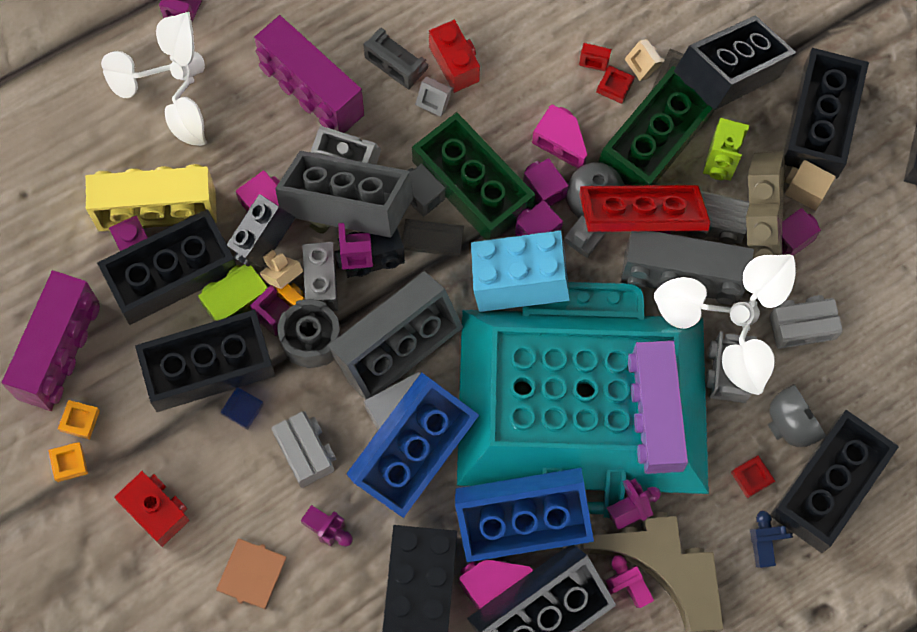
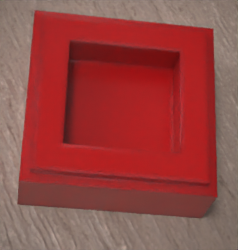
(595, 57)
(615, 84)
(753, 476)

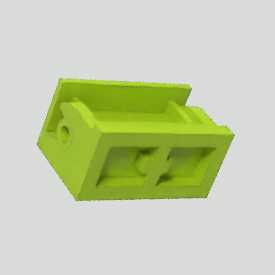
(724, 149)
(233, 293)

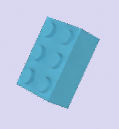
(519, 271)

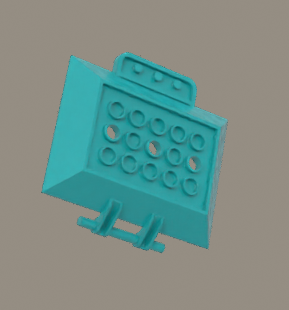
(555, 427)

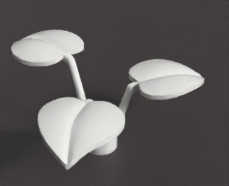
(177, 40)
(770, 280)

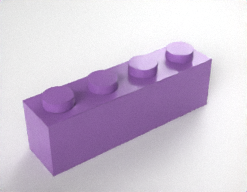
(658, 407)

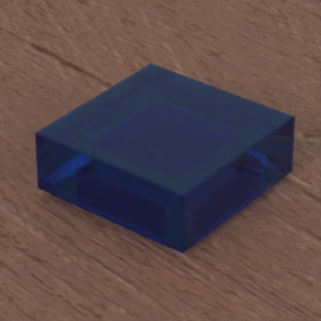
(242, 408)

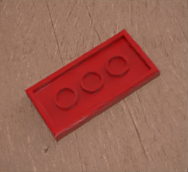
(644, 208)

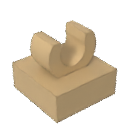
(644, 59)
(280, 269)

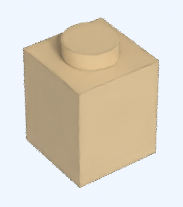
(808, 184)

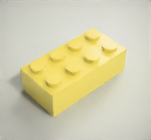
(156, 196)

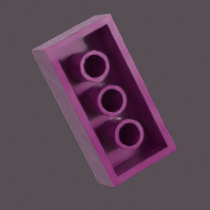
(309, 76)
(51, 341)

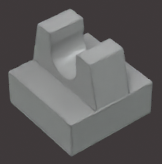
(433, 96)
(581, 239)

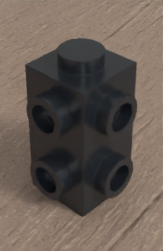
(260, 231)
(386, 254)

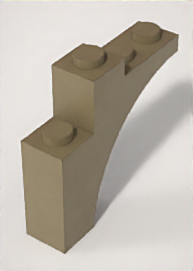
(765, 207)
(686, 577)

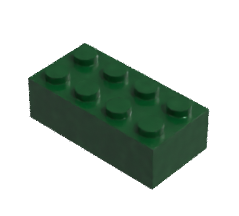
(656, 132)
(473, 177)

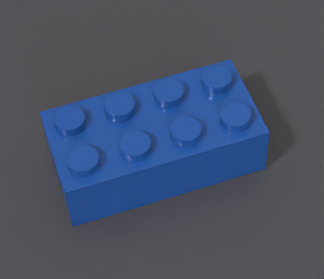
(412, 445)
(523, 515)

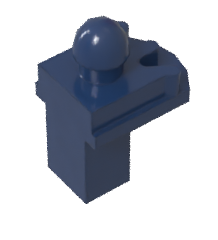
(763, 538)

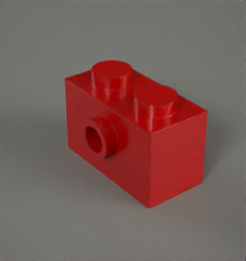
(454, 55)
(152, 507)

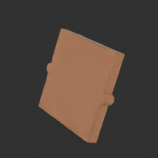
(251, 573)

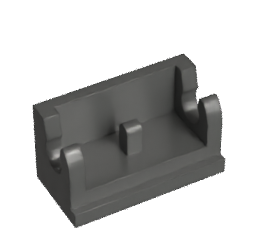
(394, 59)

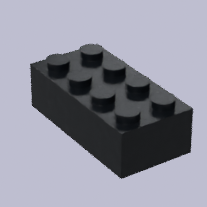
(734, 62)
(825, 111)
(167, 266)
(204, 361)
(834, 481)
(419, 580)
(554, 597)

